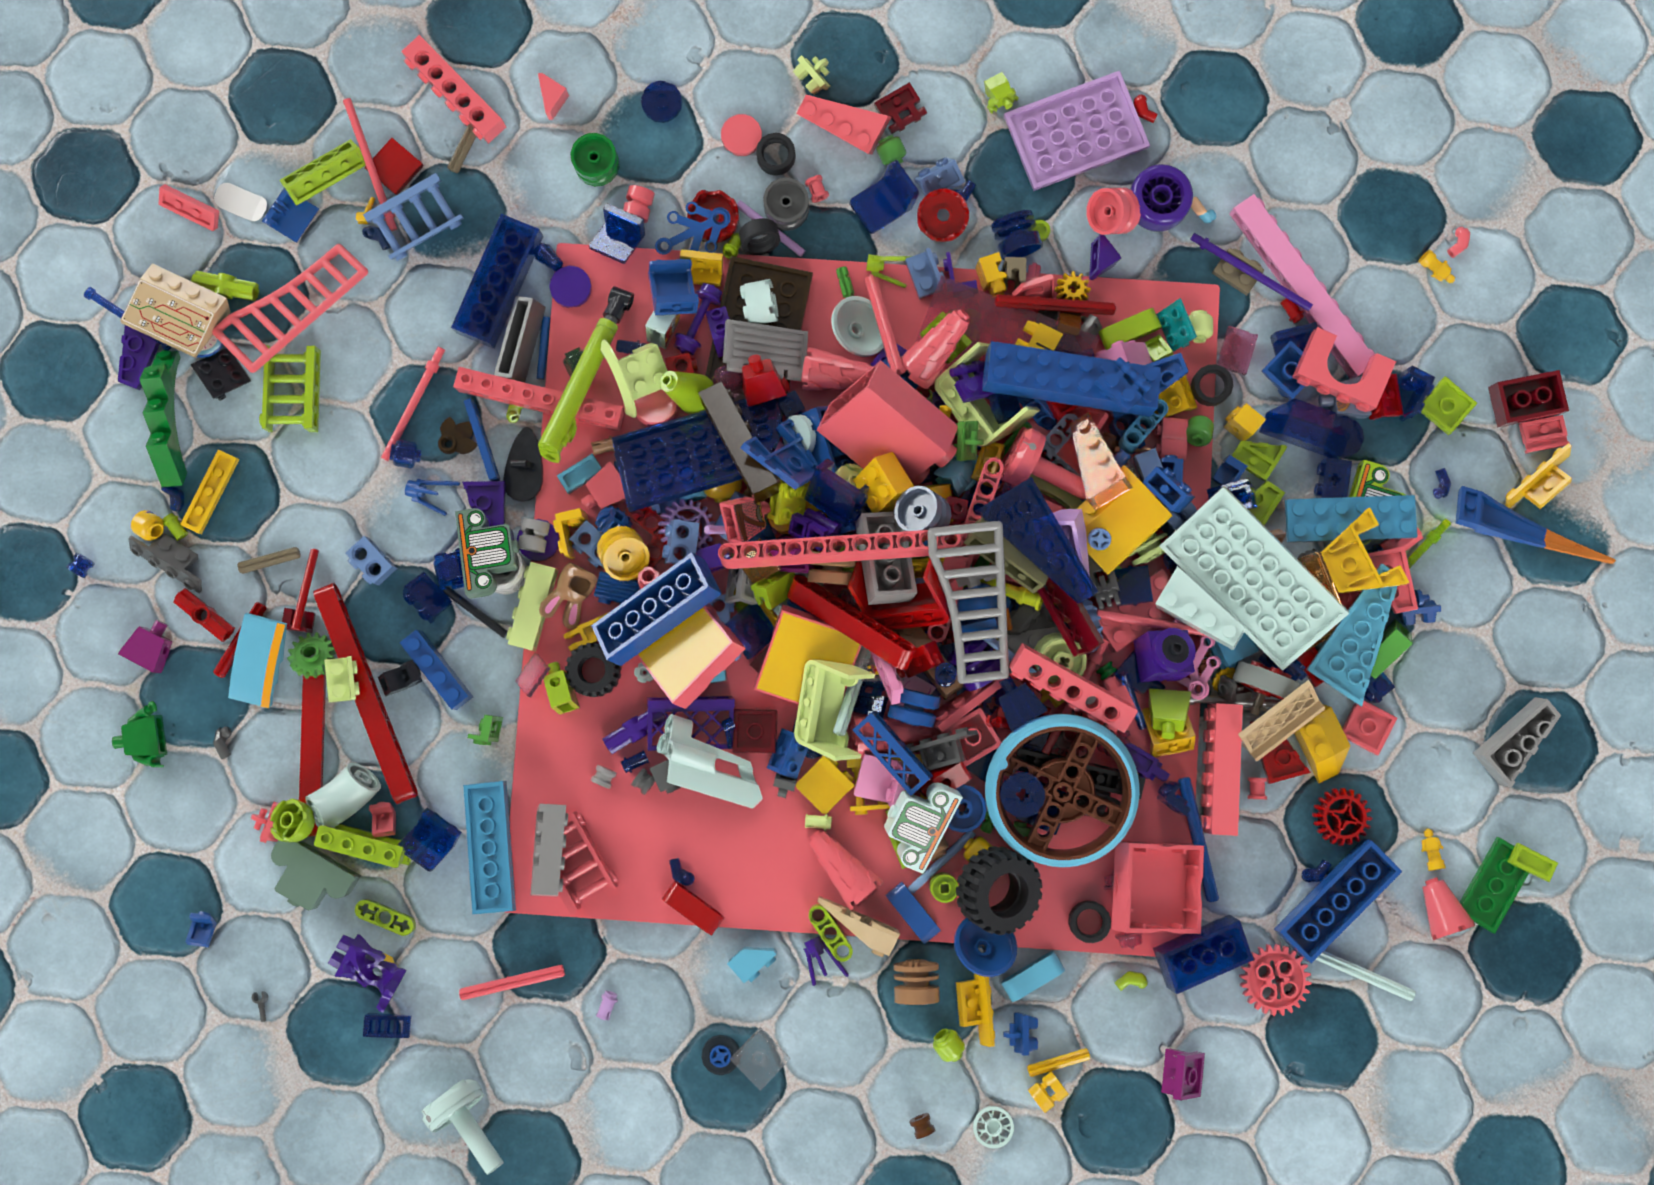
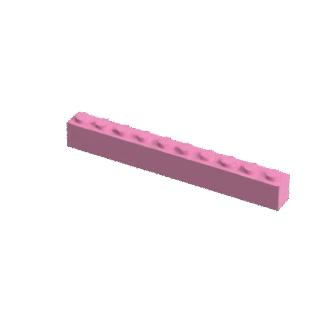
(1295, 275)

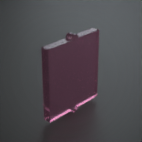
(532, 675)

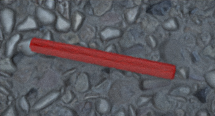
(1053, 304)

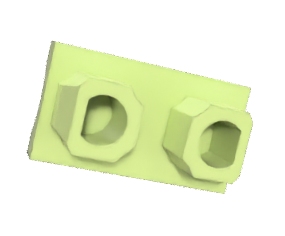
(805, 68)

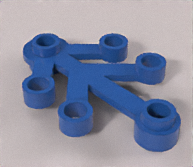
(696, 228)

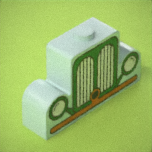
(921, 823)

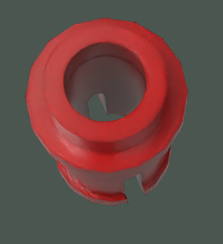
(1292, 310)

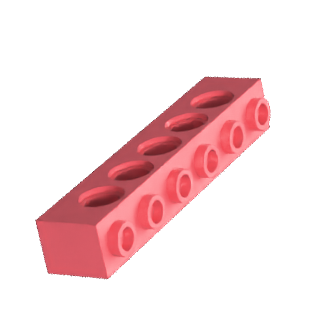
(421, 51)
(1123, 710)

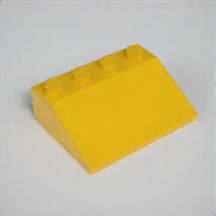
(1128, 520)

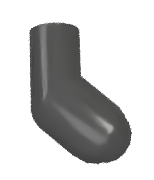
(219, 741)

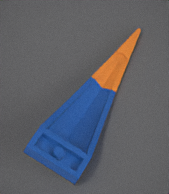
(1494, 519)

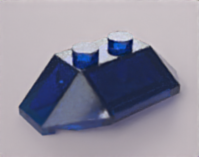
(1306, 427)

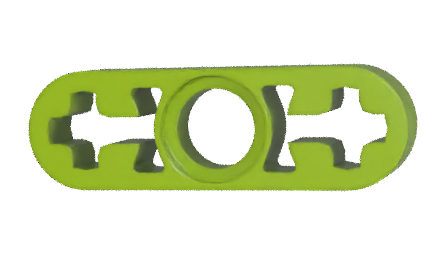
(373, 905)

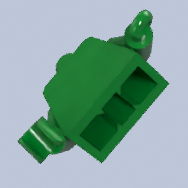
(143, 737)

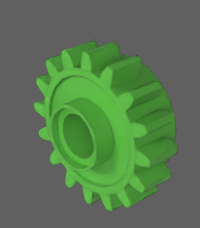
(313, 666)

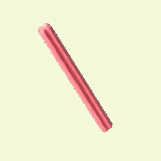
(884, 324)

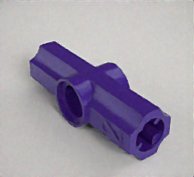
(631, 731)

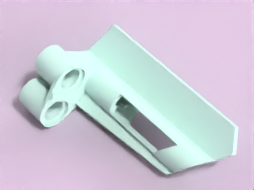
(694, 766)

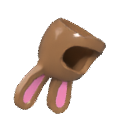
(574, 586)

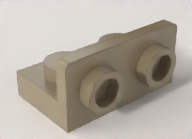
(1234, 276)

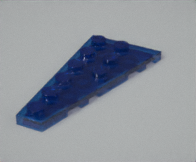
(1039, 537)

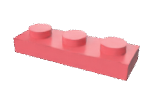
(188, 207)

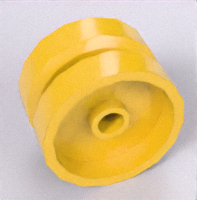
(622, 553)

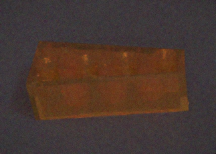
(1098, 466)

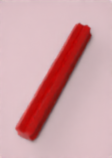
(228, 657)

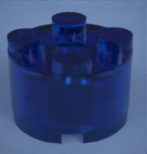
(449, 570)

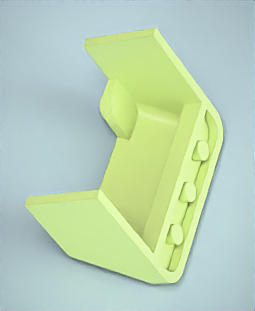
(978, 409)
(820, 704)

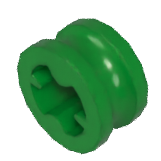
(1106, 670)

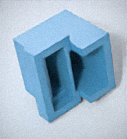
(1229, 657)

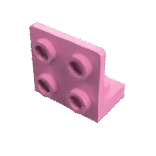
(877, 782)

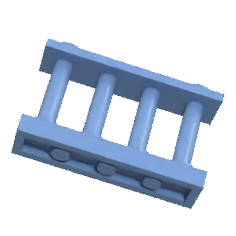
(395, 206)

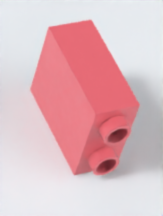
(888, 416)

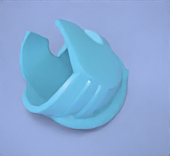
(957, 474)

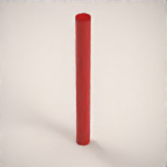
(305, 589)

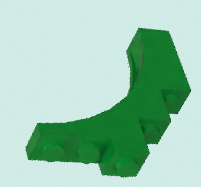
(159, 414)

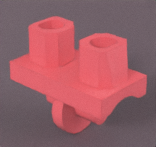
(266, 832)

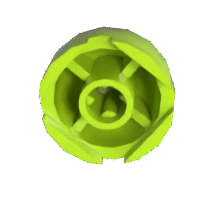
(292, 821)

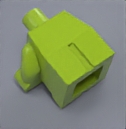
(999, 92)

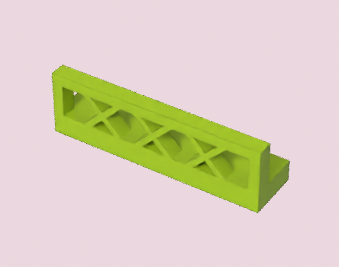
(323, 172)

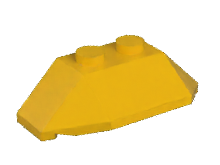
(1324, 744)

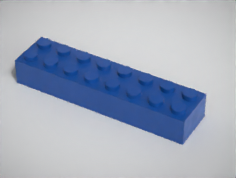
(1060, 377)

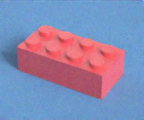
(1120, 633)

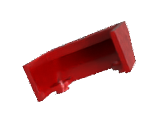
(925, 609)

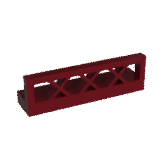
(1075, 615)

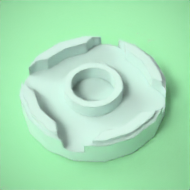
(803, 426)

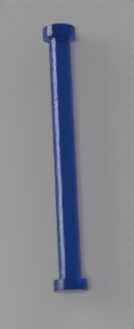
(90, 293)

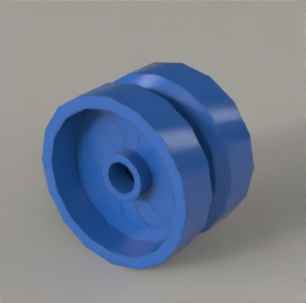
(913, 708)
(974, 810)

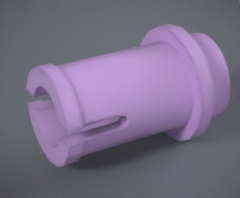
(607, 1004)

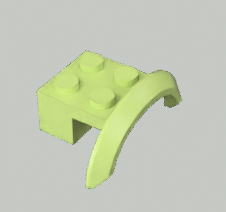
(636, 373)

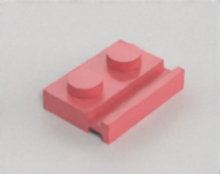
(1544, 434)

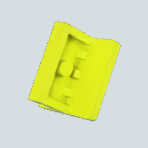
(787, 503)

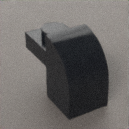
(400, 678)

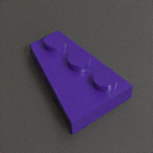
(137, 354)
(489, 498)

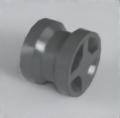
(643, 781)

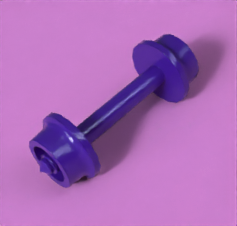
(708, 294)

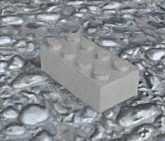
(886, 578)

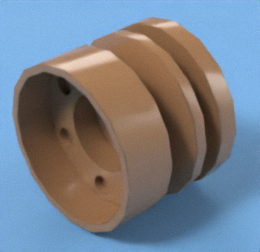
(916, 984)

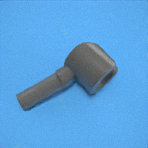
(261, 1004)

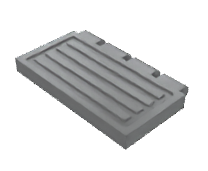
(781, 345)

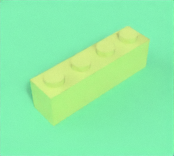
(527, 618)

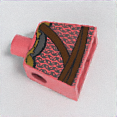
(743, 518)

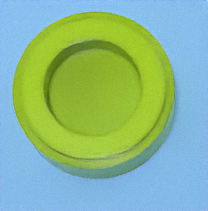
(1043, 228)

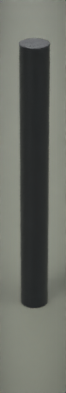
(475, 612)

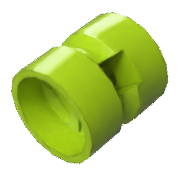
(943, 887)

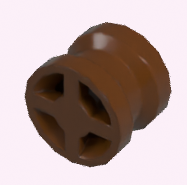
(922, 1125)

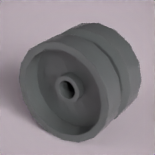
(784, 192)

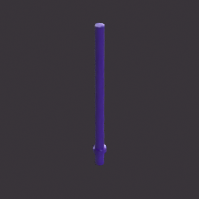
(1204, 243)

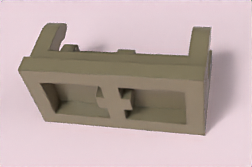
(1015, 270)

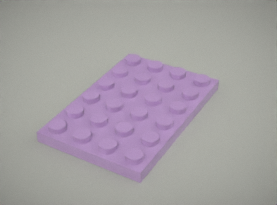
(1076, 130)

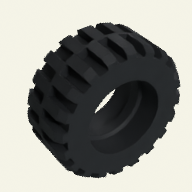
(1019, 901)

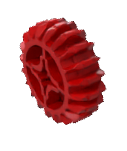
(1338, 824)

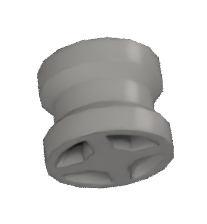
(603, 776)

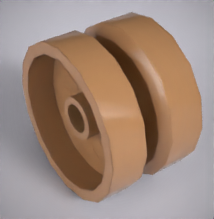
(831, 572)

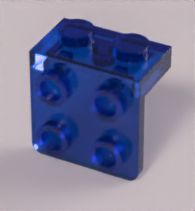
(430, 840)

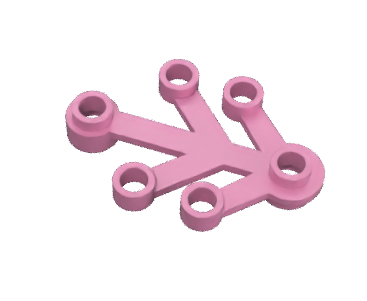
(1196, 679)

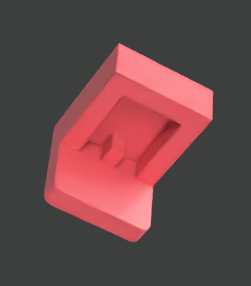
(383, 819)

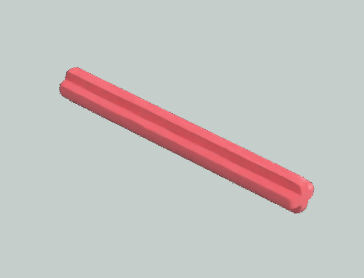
(511, 982)

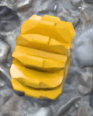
(1072, 280)

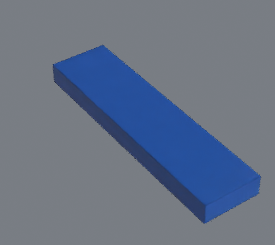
(482, 440)

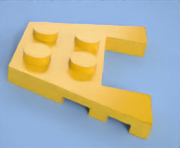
(1350, 563)

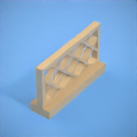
(1281, 721)

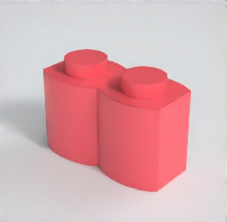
(1172, 438)

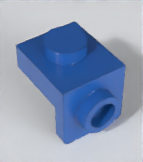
(201, 929)

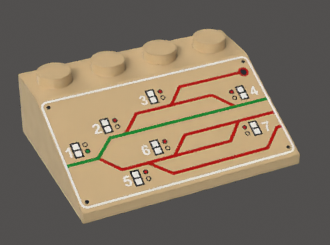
(174, 310)

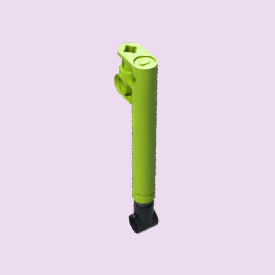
(562, 423)

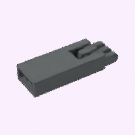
(1105, 591)

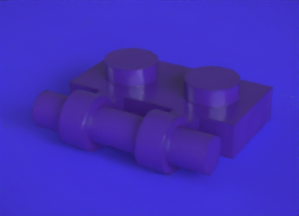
(970, 387)

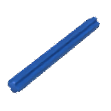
(1198, 838)

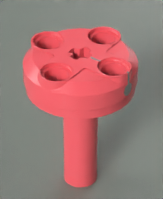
(1025, 459)

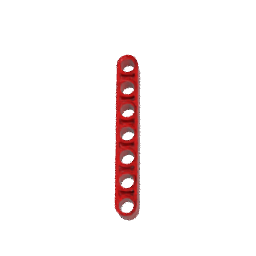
(851, 622)

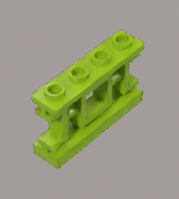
(361, 845)

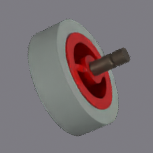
(1264, 682)

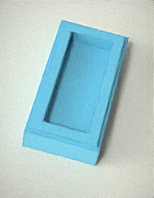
(579, 473)

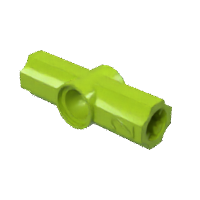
(227, 285)

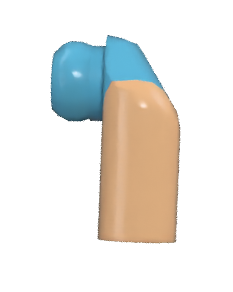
(1201, 212)

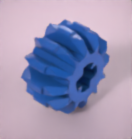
(611, 518)

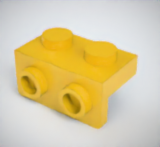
(705, 266)

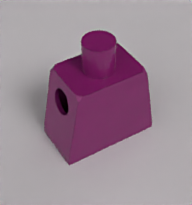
(148, 647)

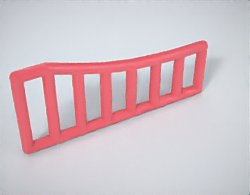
(273, 298)

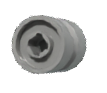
(528, 541)

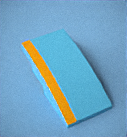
(257, 660)

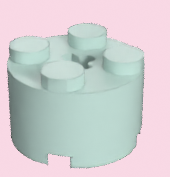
(760, 302)

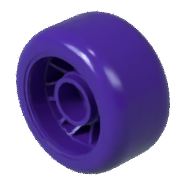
(1170, 186)

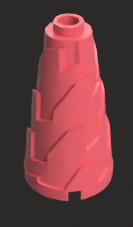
(928, 356)
(830, 371)
(906, 732)
(846, 872)

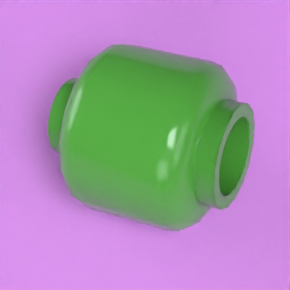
(891, 149)
(1199, 431)

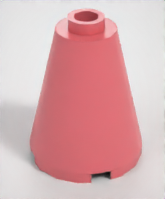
(1444, 910)

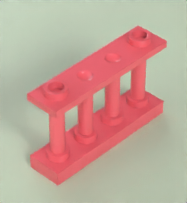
(573, 899)

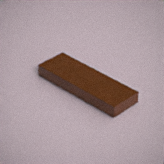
(1069, 323)

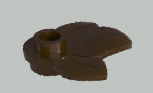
(459, 435)

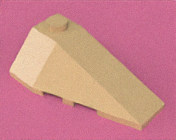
(873, 933)

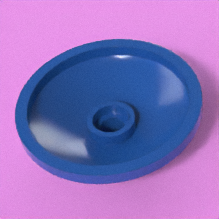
(998, 950)

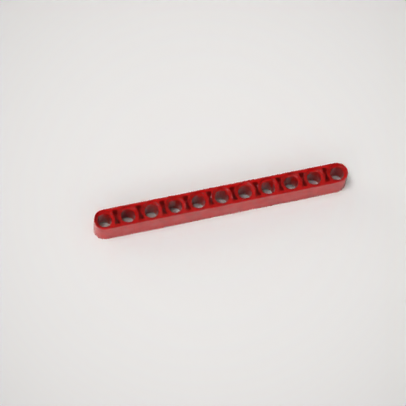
(369, 699)

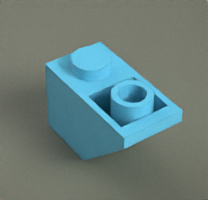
(750, 960)

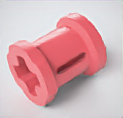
(816, 188)
(1257, 788)

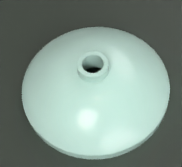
(857, 315)

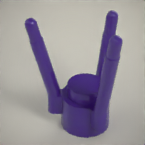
(815, 948)

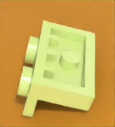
(341, 679)

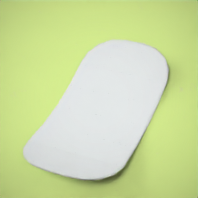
(240, 202)

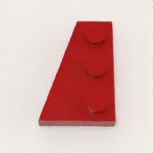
(1282, 763)

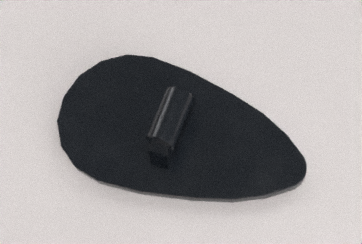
(524, 467)

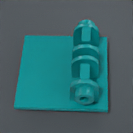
(1176, 325)

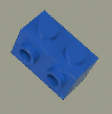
(1169, 489)

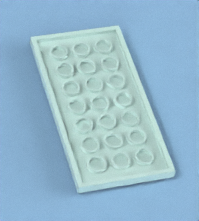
(1254, 578)

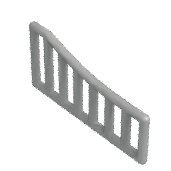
(951, 597)

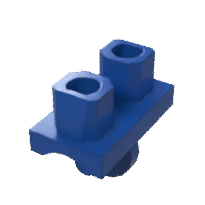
(1426, 607)
(1019, 1033)

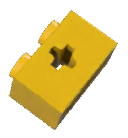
(1243, 422)

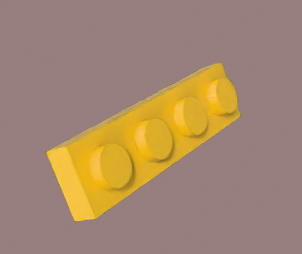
(209, 491)

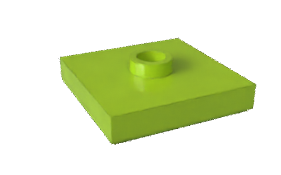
(1447, 405)

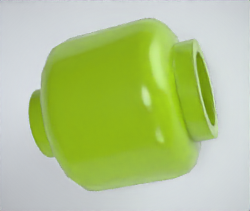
(948, 1045)

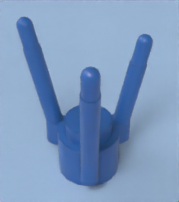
(418, 489)

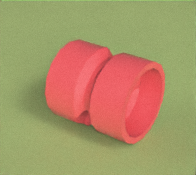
(638, 201)

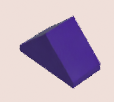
(1102, 257)

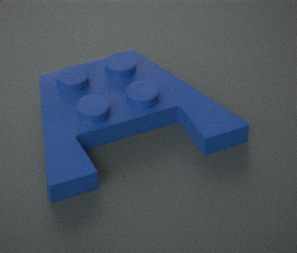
(790, 462)

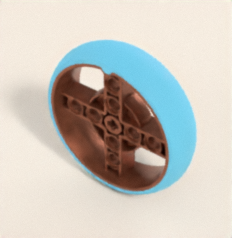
(1118, 817)

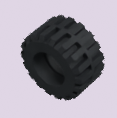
(575, 676)

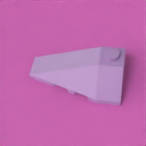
(1074, 528)

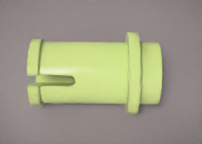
(819, 822)

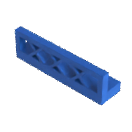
(898, 747)

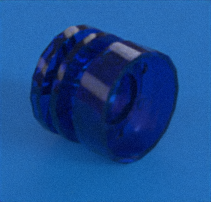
(1016, 234)

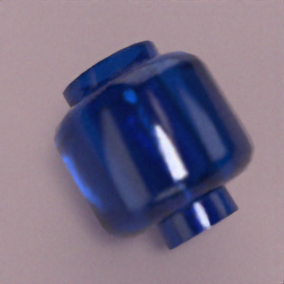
(405, 454)

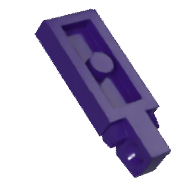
(1146, 763)

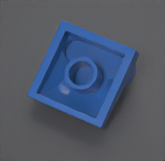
(1281, 370)

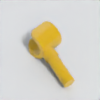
(359, 215)

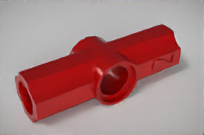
(194, 607)

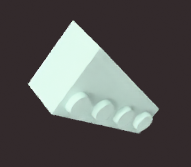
(1197, 609)

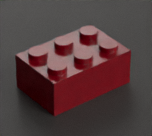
(1528, 398)

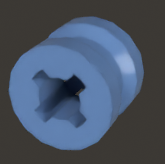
(1102, 539)

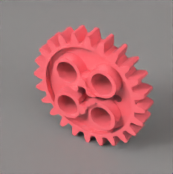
(1256, 984)

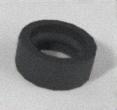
(770, 139)
(756, 228)
(1222, 373)
(1106, 922)

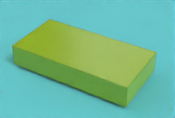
(1532, 862)

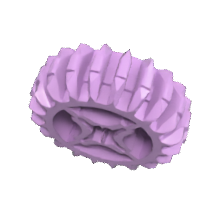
(699, 516)

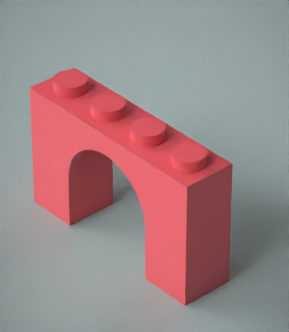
(1314, 371)

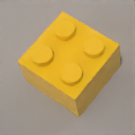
(885, 482)

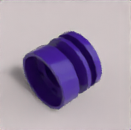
(977, 666)

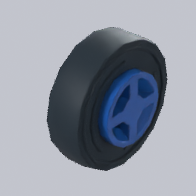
(716, 1061)

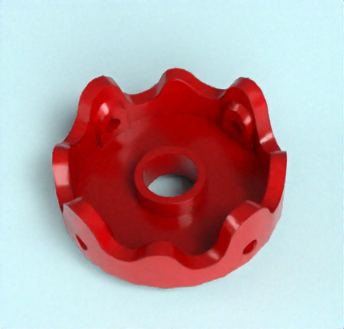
(712, 200)
(928, 215)

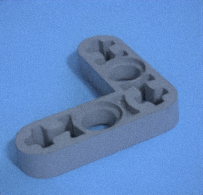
(1051, 449)

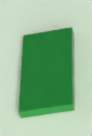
(1493, 887)

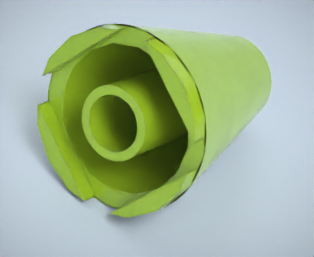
(684, 389)

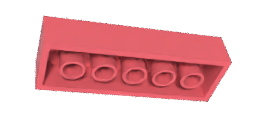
(1222, 769)

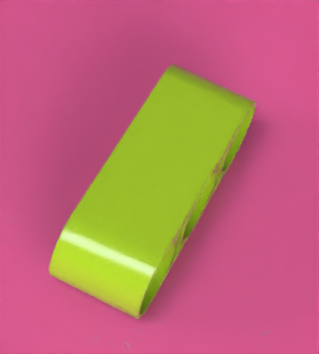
(1130, 328)
(835, 942)

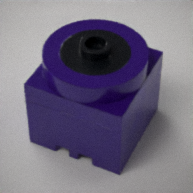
(1165, 655)

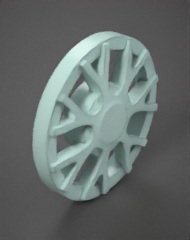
(993, 1127)

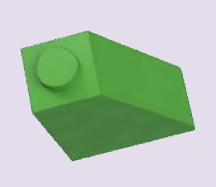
(1394, 643)

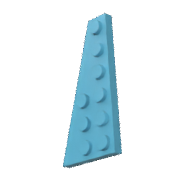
(1354, 644)

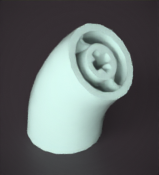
(343, 795)

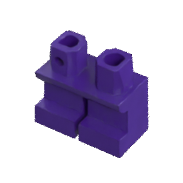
(813, 525)

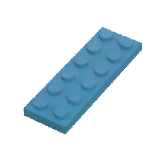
(1328, 517)
(489, 847)

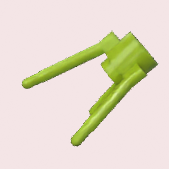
(876, 263)

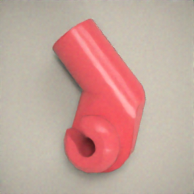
(1463, 235)

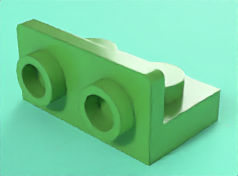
(490, 730)

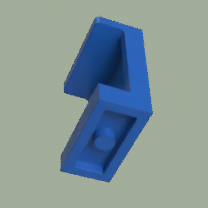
(672, 287)

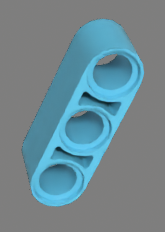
(1033, 976)

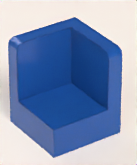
(1229, 471)

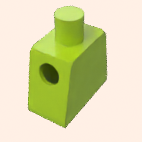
(561, 696)
(1168, 710)

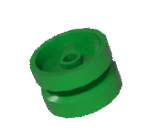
(595, 159)

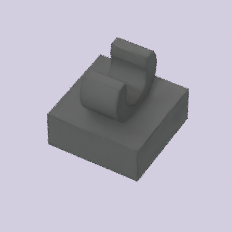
(784, 784)

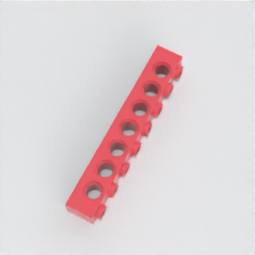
(535, 397)

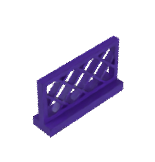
(701, 703)

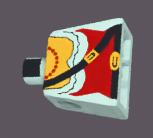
(661, 328)

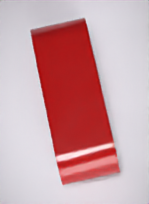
(693, 908)

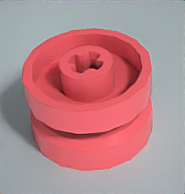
(1113, 211)

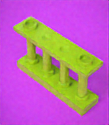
(309, 399)

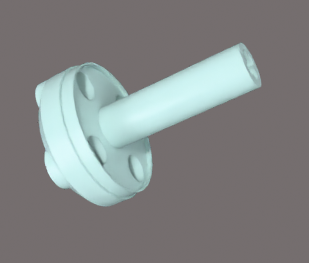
(454, 1108)

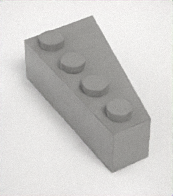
(1515, 742)

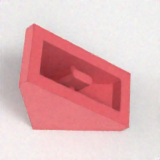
(553, 95)

